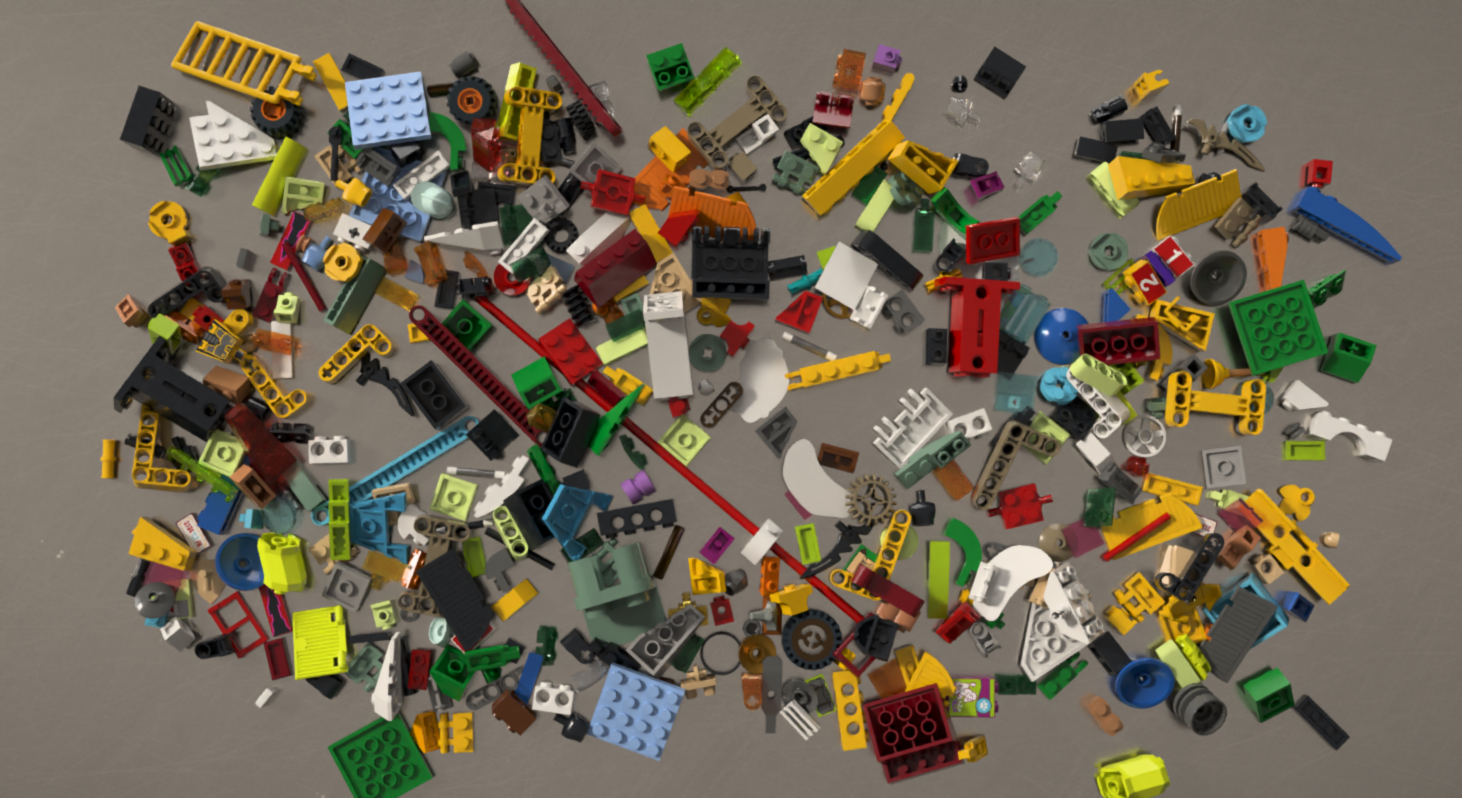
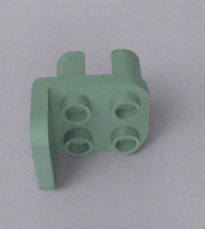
(621, 610)

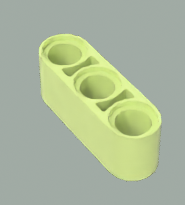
(1102, 179)
(876, 207)
(612, 351)
(1098, 375)
(510, 542)
(1181, 669)

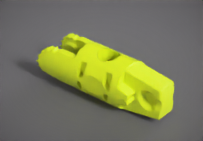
(1193, 656)

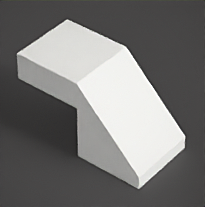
(757, 135)
(1095, 452)

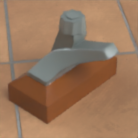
(770, 617)

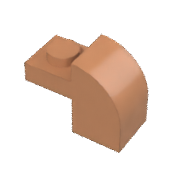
(1237, 546)

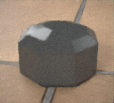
(553, 84)
(751, 627)

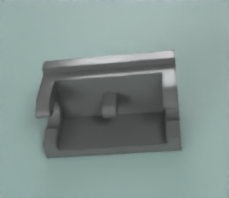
(377, 166)
(1125, 486)

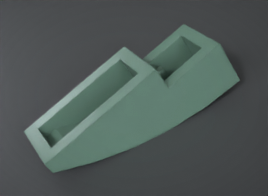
(303, 486)

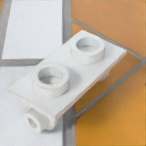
(983, 582)

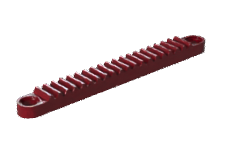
(563, 66)
(475, 371)

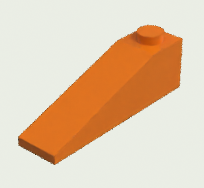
(1273, 251)

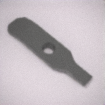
(771, 682)

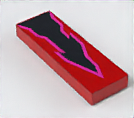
(296, 227)
(275, 611)

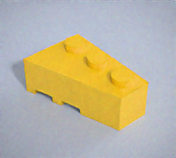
(1197, 335)

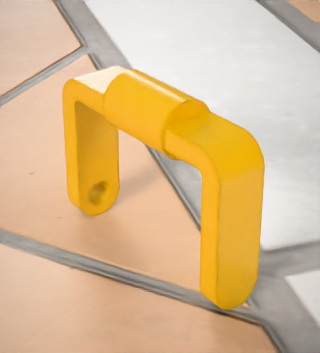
(1175, 321)

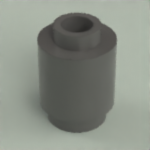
(463, 64)

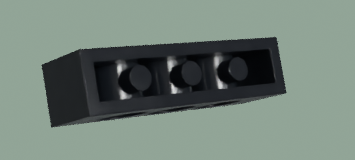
(606, 518)

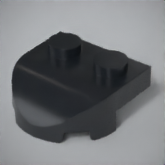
(875, 637)

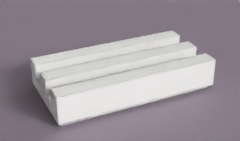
(797, 721)

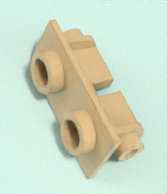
(1039, 590)

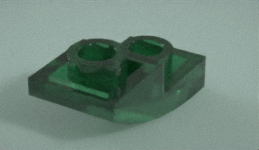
(636, 457)
(590, 540)
(1016, 684)

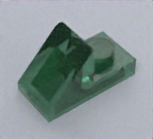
(533, 263)

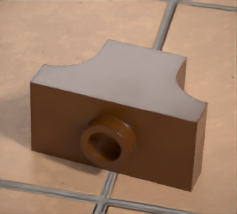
(237, 294)

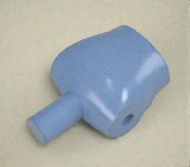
(315, 253)

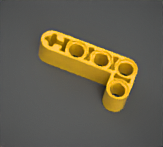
(353, 357)
(270, 385)

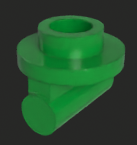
(491, 674)

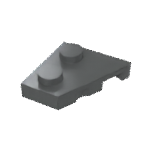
(1158, 153)
(777, 430)

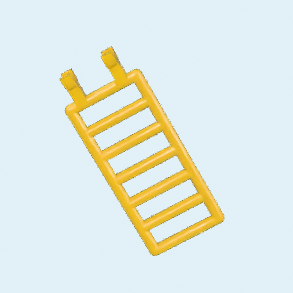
(281, 92)

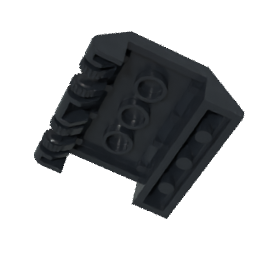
(730, 264)

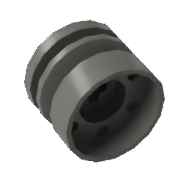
(1200, 709)

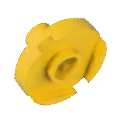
(157, 219)
(351, 267)

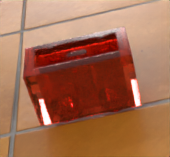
(485, 143)

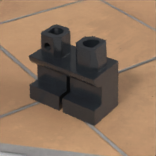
(937, 347)

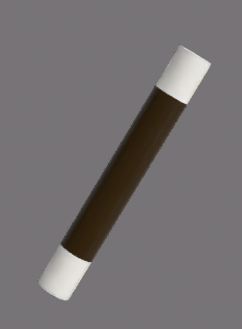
(1177, 129)

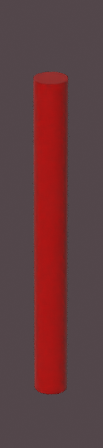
(1136, 537)

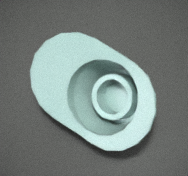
(432, 199)

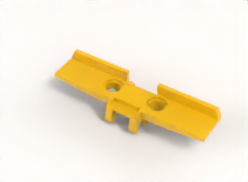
(1289, 552)

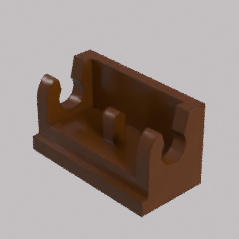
(384, 230)
(837, 458)

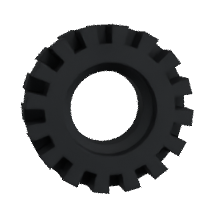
(580, 118)
(553, 226)

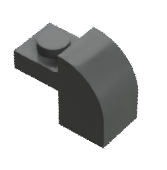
(1192, 365)
(497, 565)

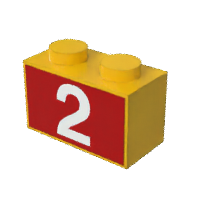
(1144, 282)

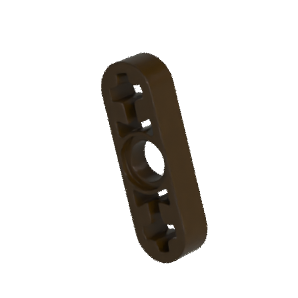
(720, 397)

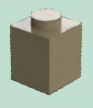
(742, 167)

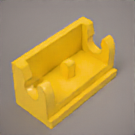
(1149, 86)
(668, 148)

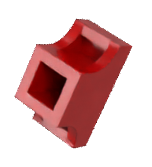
(736, 336)

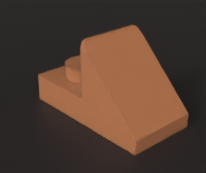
(131, 312)

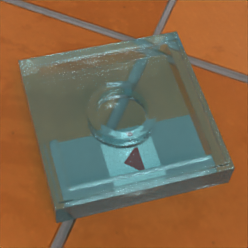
(1015, 391)

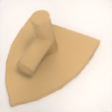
(206, 580)

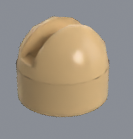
(1331, 539)

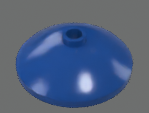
(1049, 336)
(238, 549)
(1148, 689)

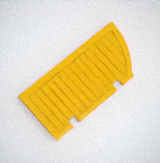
(1197, 204)
(1135, 518)
(930, 672)

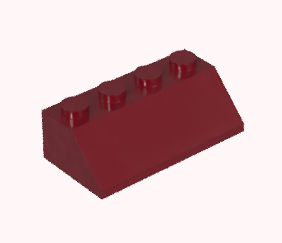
(615, 268)
(1120, 340)

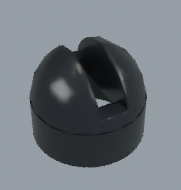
(960, 87)

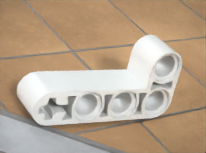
(1107, 410)

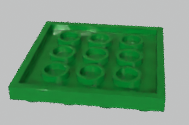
(1278, 327)
(381, 760)

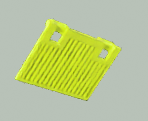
(319, 642)

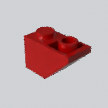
(677, 224)

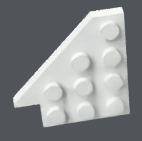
(228, 141)
(1045, 644)

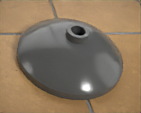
(1224, 284)

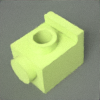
(287, 308)
(387, 607)

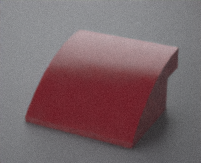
(913, 734)

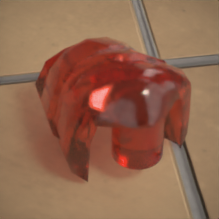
(1138, 466)

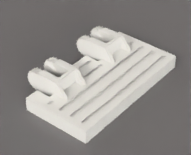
(913, 428)

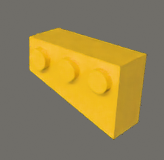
(922, 165)
(160, 546)

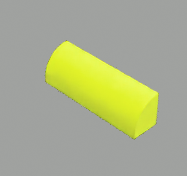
(509, 117)
(285, 164)

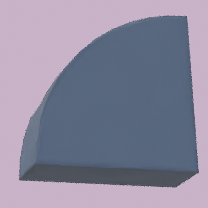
(415, 272)

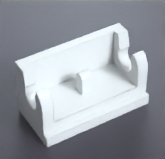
(868, 307)

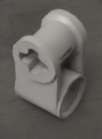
(985, 640)

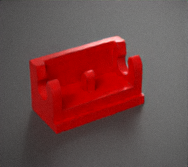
(957, 622)

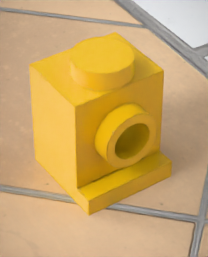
(1119, 620)

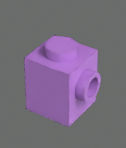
(887, 58)

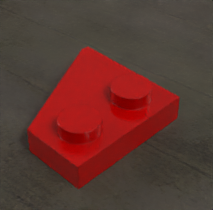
(801, 312)

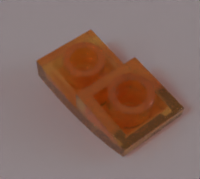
(474, 264)

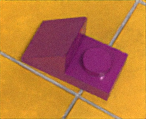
(986, 185)
(716, 545)

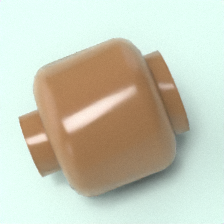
(872, 90)

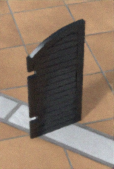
(457, 597)

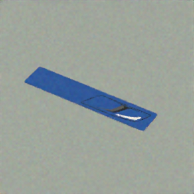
(529, 676)

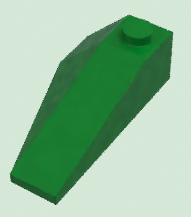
(612, 421)

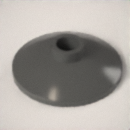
(157, 607)
(802, 692)

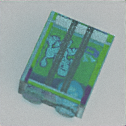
(1022, 313)

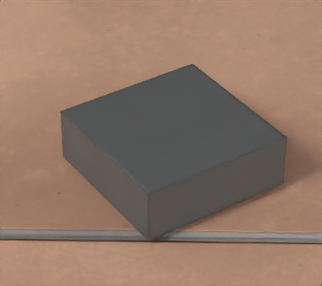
(244, 259)

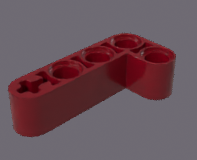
(887, 590)

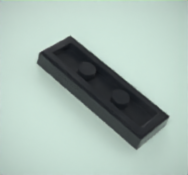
(1321, 722)

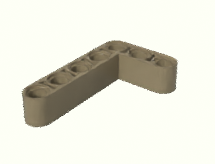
(1007, 459)

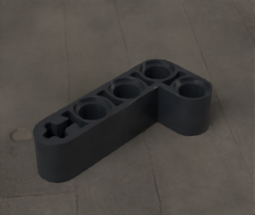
(887, 258)
(184, 294)
(1193, 564)

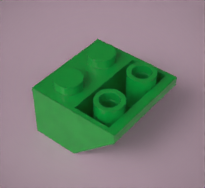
(670, 67)
(1348, 357)
(536, 382)

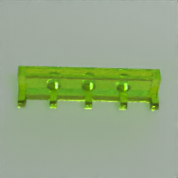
(707, 80)
(202, 472)

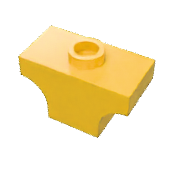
(792, 598)

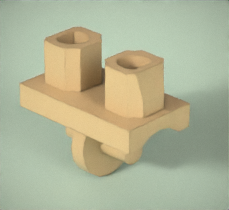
(697, 680)

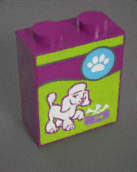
(973, 697)

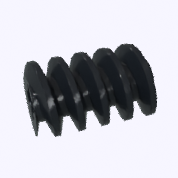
(578, 307)

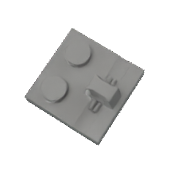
(591, 160)
(543, 200)
(1224, 467)
(346, 586)

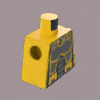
(221, 344)

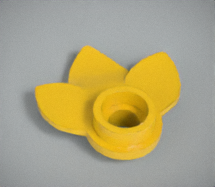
(716, 310)
(1293, 501)

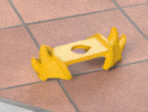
(1205, 594)

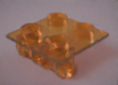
(888, 680)

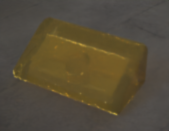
(541, 417)

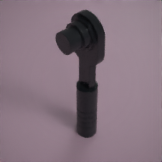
(335, 140)

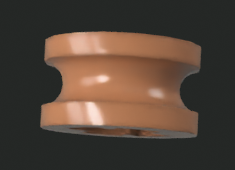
(303, 243)

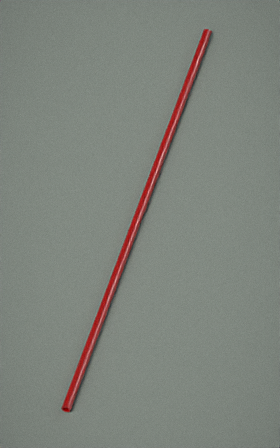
(674, 463)

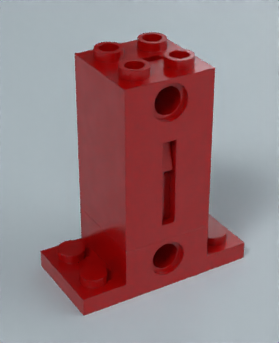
(974, 323)

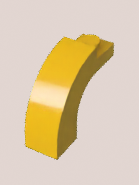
(1166, 353)

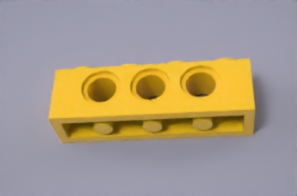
(849, 740)

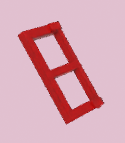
(212, 611)

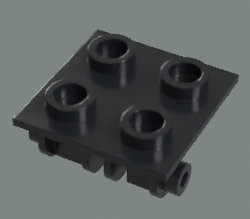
(1000, 72)
(477, 208)
(1010, 353)
(1076, 418)
(492, 435)

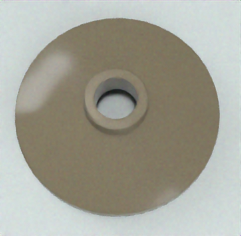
(1048, 544)

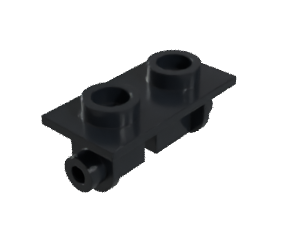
(1158, 126)
(570, 188)
(787, 267)
(467, 288)
(298, 434)

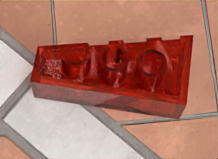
(263, 449)

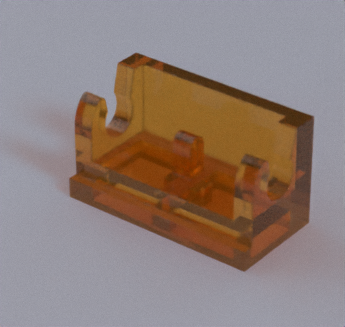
(431, 263)
(954, 479)

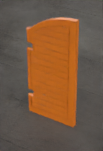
(650, 177)
(713, 211)

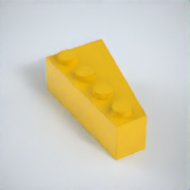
(1148, 178)

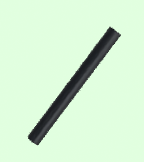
(531, 555)

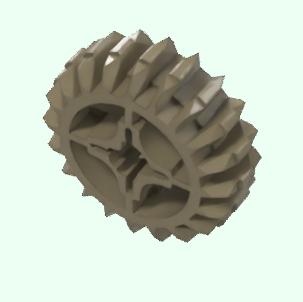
(854, 498)

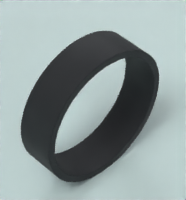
(701, 653)

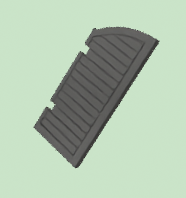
(1235, 632)

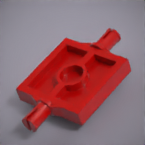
(612, 192)
(1020, 506)

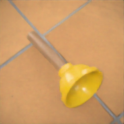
(1216, 373)

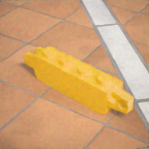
(838, 369)

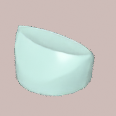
(440, 632)

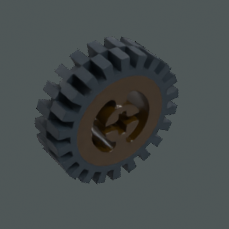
(793, 633)

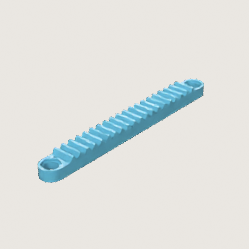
(403, 465)

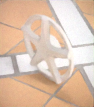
(1144, 436)

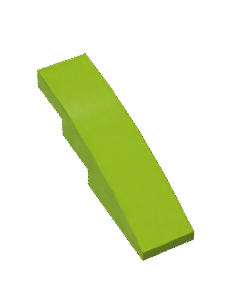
(339, 519)
(938, 580)

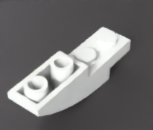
(496, 493)

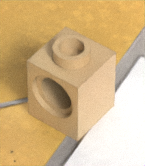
(1274, 569)

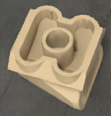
(1175, 561)

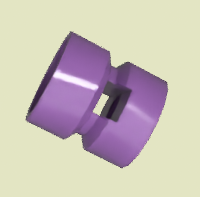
(639, 486)

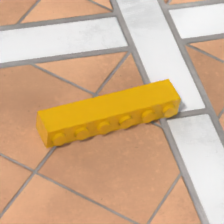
(853, 167)

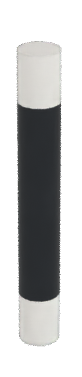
(472, 525)

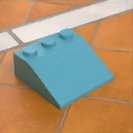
(1251, 583)

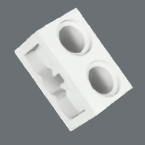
(967, 422)
(330, 455)
(553, 704)

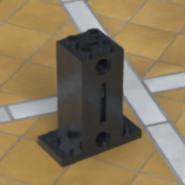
(173, 394)

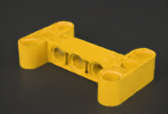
(529, 134)
(1215, 403)

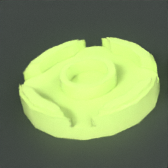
(909, 545)

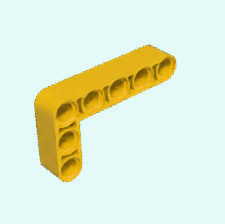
(149, 450)
(880, 562)

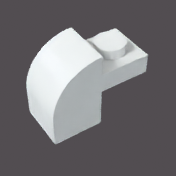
(406, 525)
(761, 541)

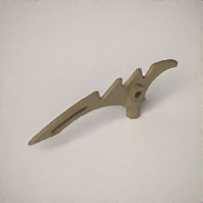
(1212, 140)

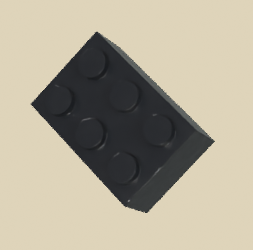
(146, 120)
(434, 395)
(570, 432)
(527, 509)

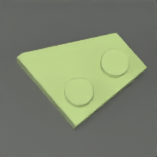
(821, 146)
(301, 193)

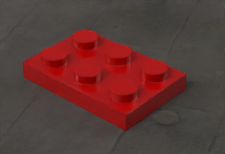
(992, 240)
(570, 352)

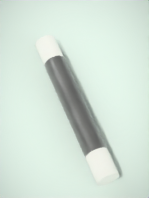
(809, 346)
(475, 472)

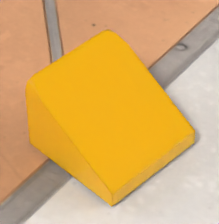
(849, 655)

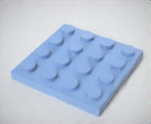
(387, 110)
(390, 199)
(635, 711)

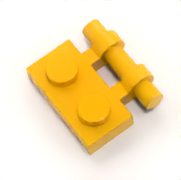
(1143, 593)
(462, 732)

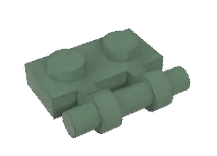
(798, 167)
(608, 569)
(363, 663)

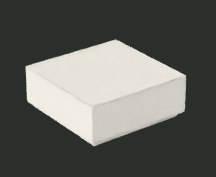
(266, 697)

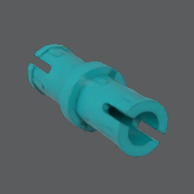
(805, 282)

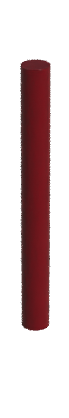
(303, 276)

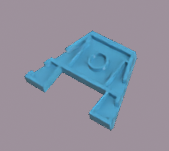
(567, 512)
(371, 527)

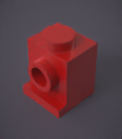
(1323, 168)
(199, 314)
(678, 406)
(720, 619)

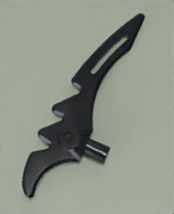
(371, 371)
(848, 535)

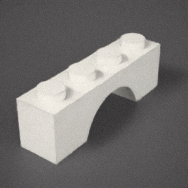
(1371, 444)

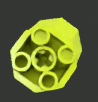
(282, 562)
(1134, 778)

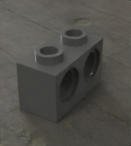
(907, 309)

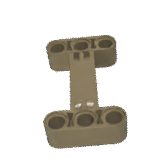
(736, 123)
(437, 546)

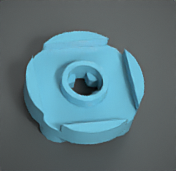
(1248, 113)
(1051, 392)

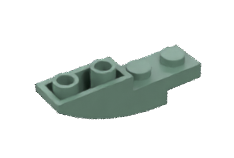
(934, 454)

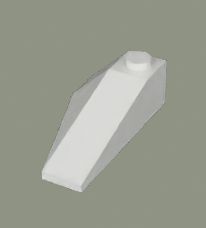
(599, 237)
(483, 238)
(388, 691)

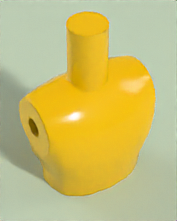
(355, 192)

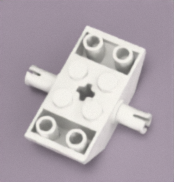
(1071, 605)

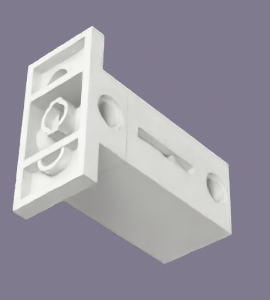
(667, 345)

